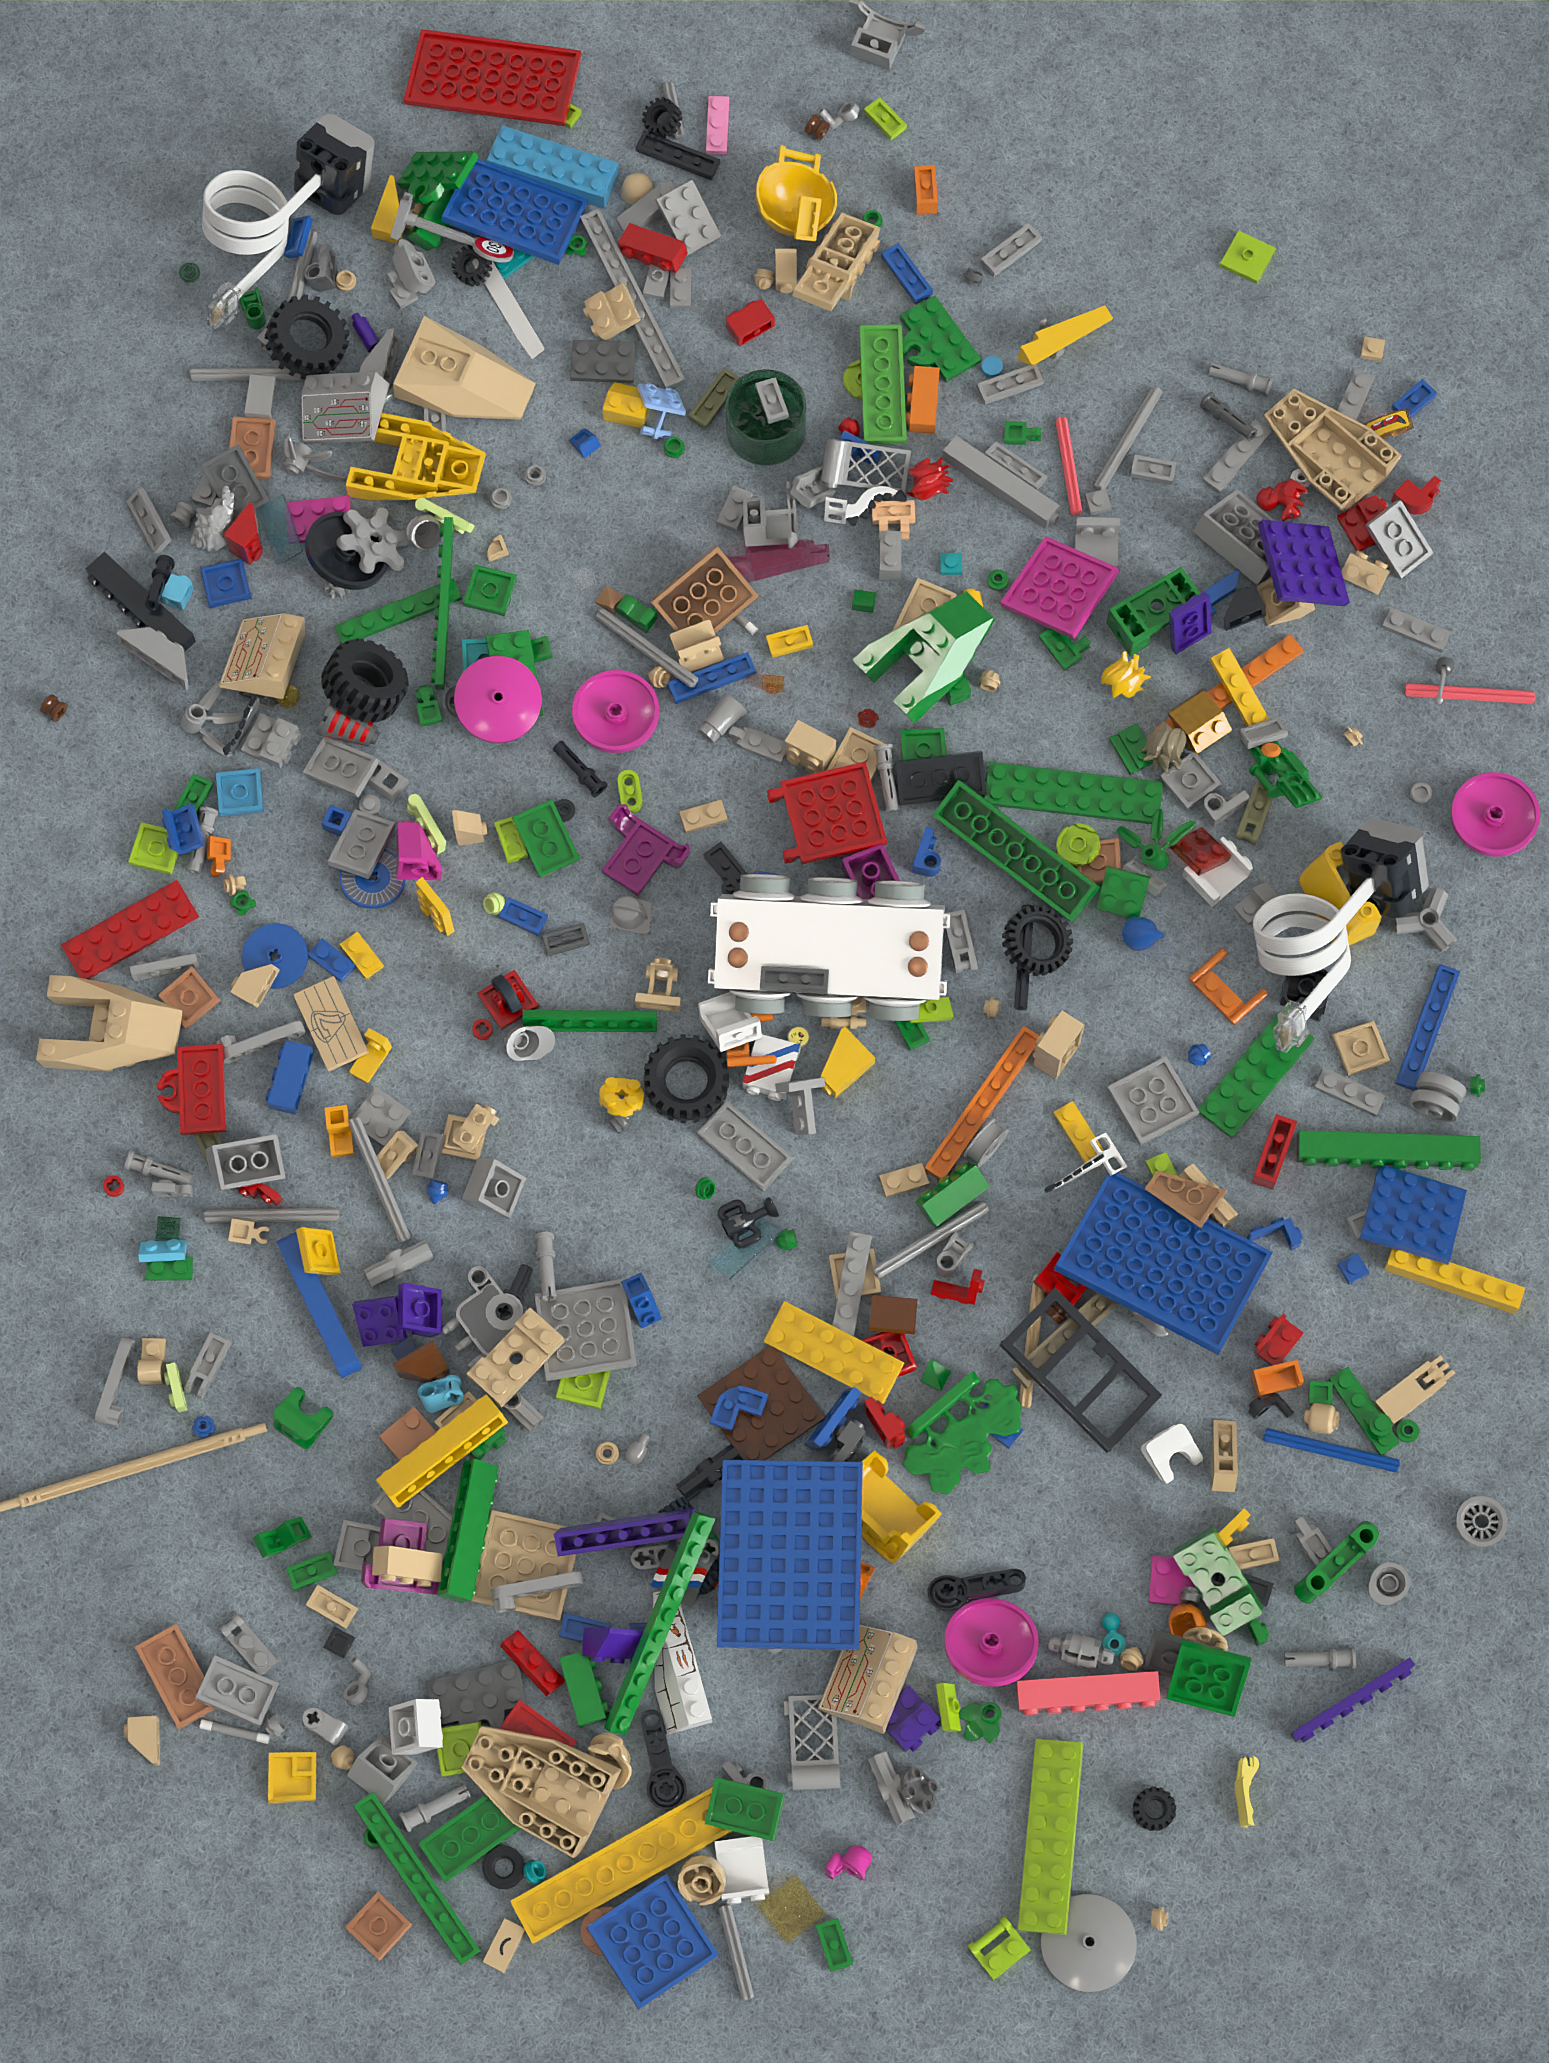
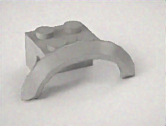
(880, 36)
(770, 526)

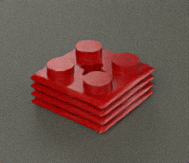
(896, 1344)

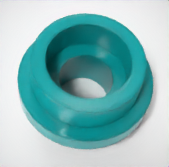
(534, 1871)

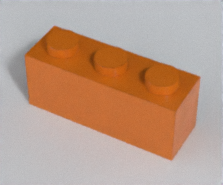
(923, 399)

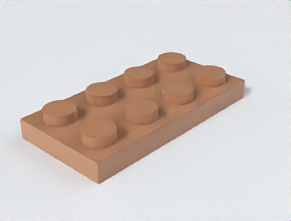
(174, 1674)

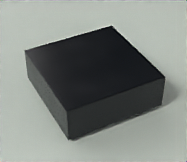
(339, 1642)

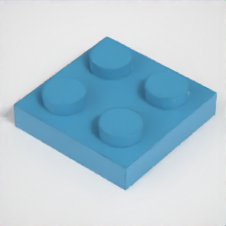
(239, 792)

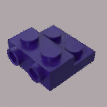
(419, 1309)
(911, 1720)

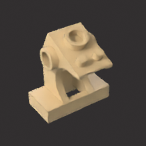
(662, 970)

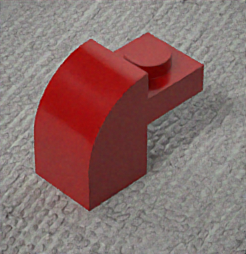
(1417, 500)

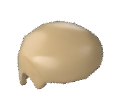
(635, 187)

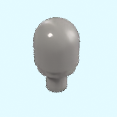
(637, 1450)

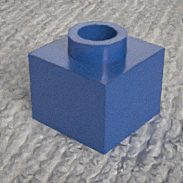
(335, 814)

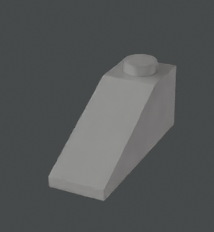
(646, 209)
(383, 356)

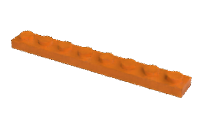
(1258, 669)
(982, 1104)

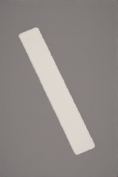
(512, 311)

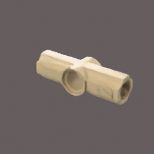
(1223, 1212)

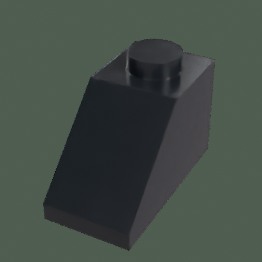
(1244, 608)

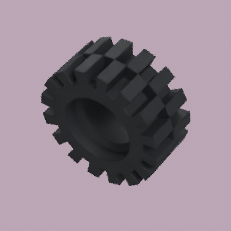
(655, 111)
(460, 264)
(1164, 1798)

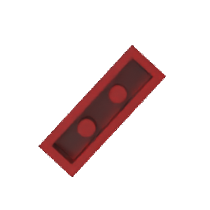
(652, 248)
(1274, 1151)

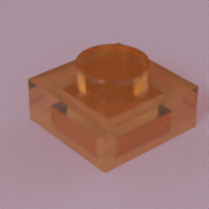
(772, 683)

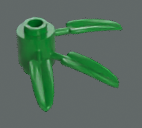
(1152, 854)

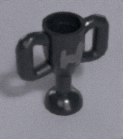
(744, 1221)

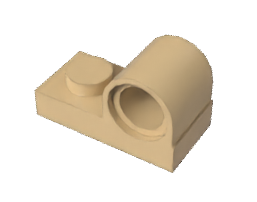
(396, 1152)
(152, 1361)

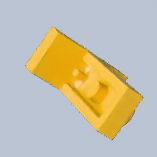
(806, 218)

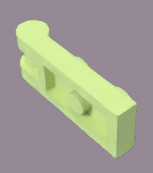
(459, 524)
(419, 810)

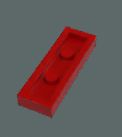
(532, 1663)

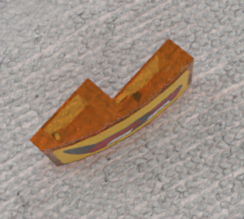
(1391, 423)

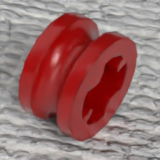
(487, 1035)
(109, 1181)

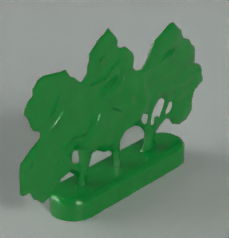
(963, 1440)

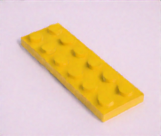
(834, 1352)

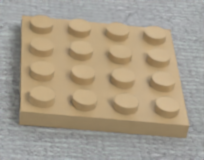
(518, 1552)

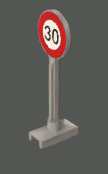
(484, 247)

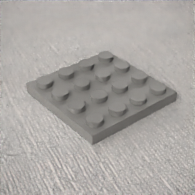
(594, 1329)

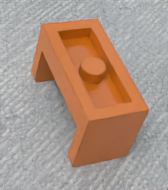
(925, 189)
(1277, 1378)

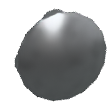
(918, 1790)

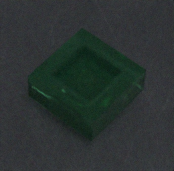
(168, 1228)

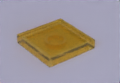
(791, 1909)

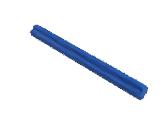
(1331, 1450)

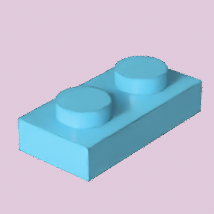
(162, 1250)

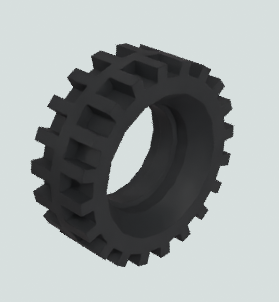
(292, 355)
(679, 1051)

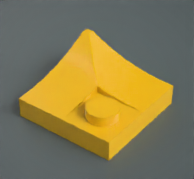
(292, 1777)

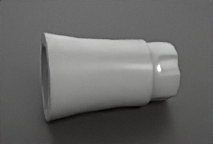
(722, 718)

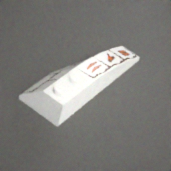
(679, 1680)

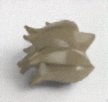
(1165, 746)

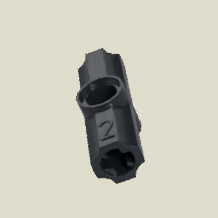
(707, 1473)

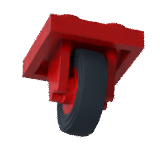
(507, 999)

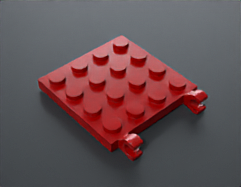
(830, 813)

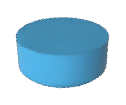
(991, 366)

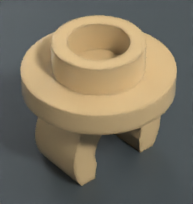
(233, 884)

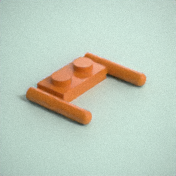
(1220, 994)
(740, 1054)

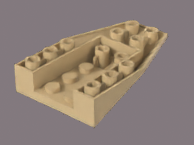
(460, 377)
(542, 1785)

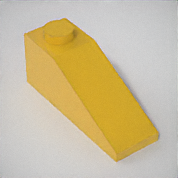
(386, 213)

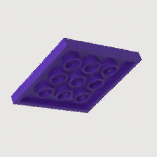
(1303, 563)

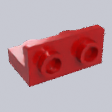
(1278, 1341)

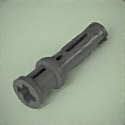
(1222, 412)

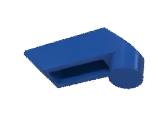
(1222, 589)

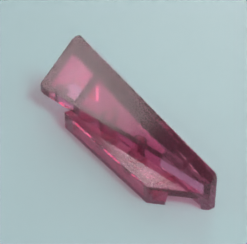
(774, 560)

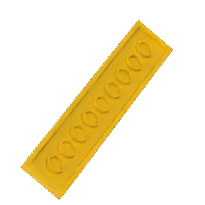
(617, 1868)

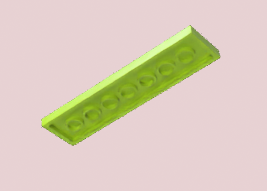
(1050, 1837)

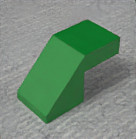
(282, 1538)

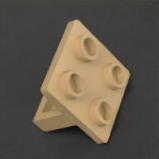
(697, 646)

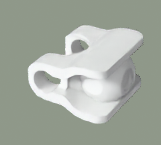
(1166, 1443)

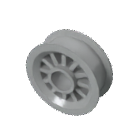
(986, 1143)
(1498, 1512)

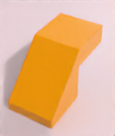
(339, 1131)

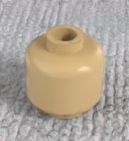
(1322, 1418)

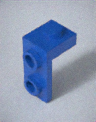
(1292, 1234)

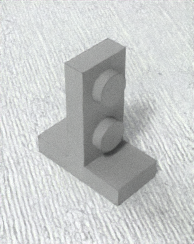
(802, 1102)

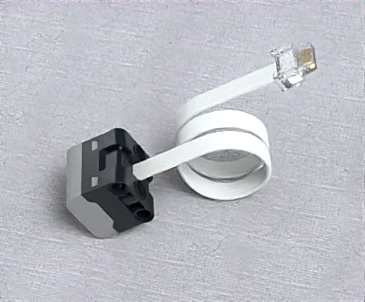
(331, 174)
(1383, 868)

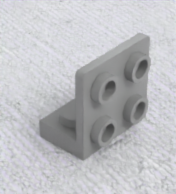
(1098, 538)

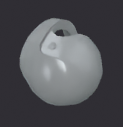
(423, 532)

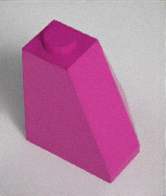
(414, 854)

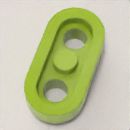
(630, 792)

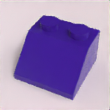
(610, 1643)

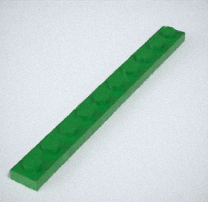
(659, 1623)

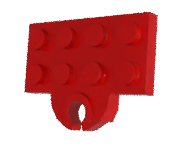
(197, 1089)

